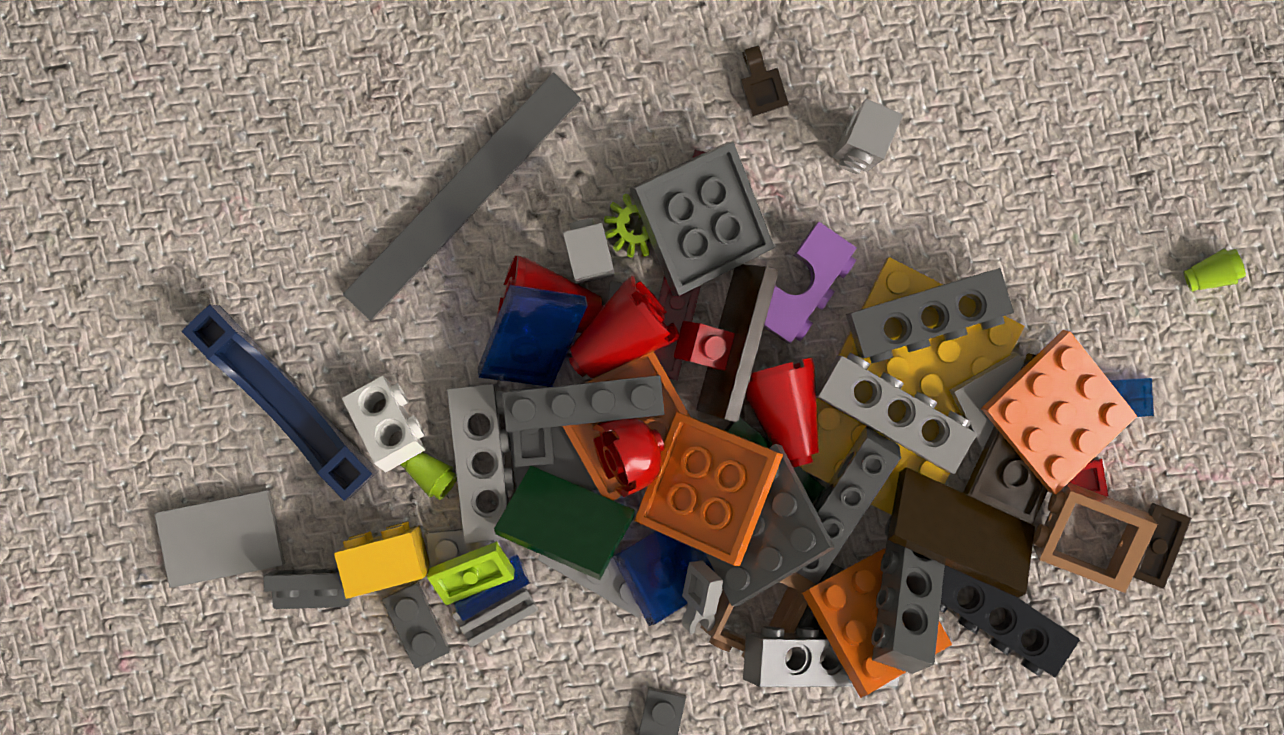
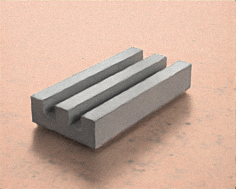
(466, 627)

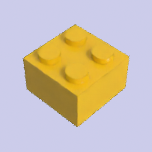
(382, 561)

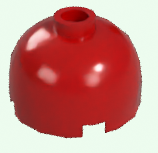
(629, 453)

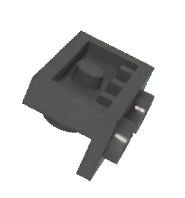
(305, 588)

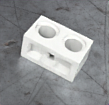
(378, 427)

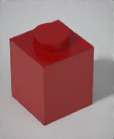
(704, 345)

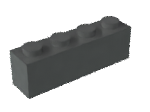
(583, 403)

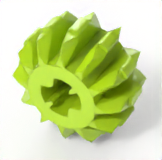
(622, 221)

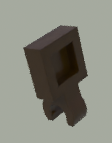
(763, 88)

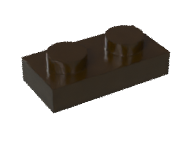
(1163, 546)

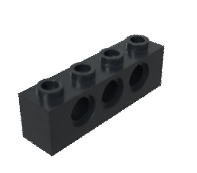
(1052, 642)

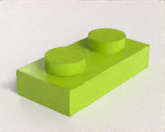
(471, 573)

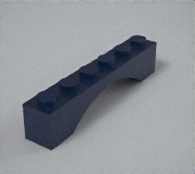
(265, 382)

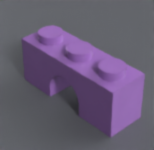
(826, 258)

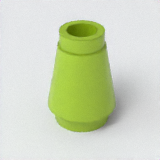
(1216, 271)
(431, 475)

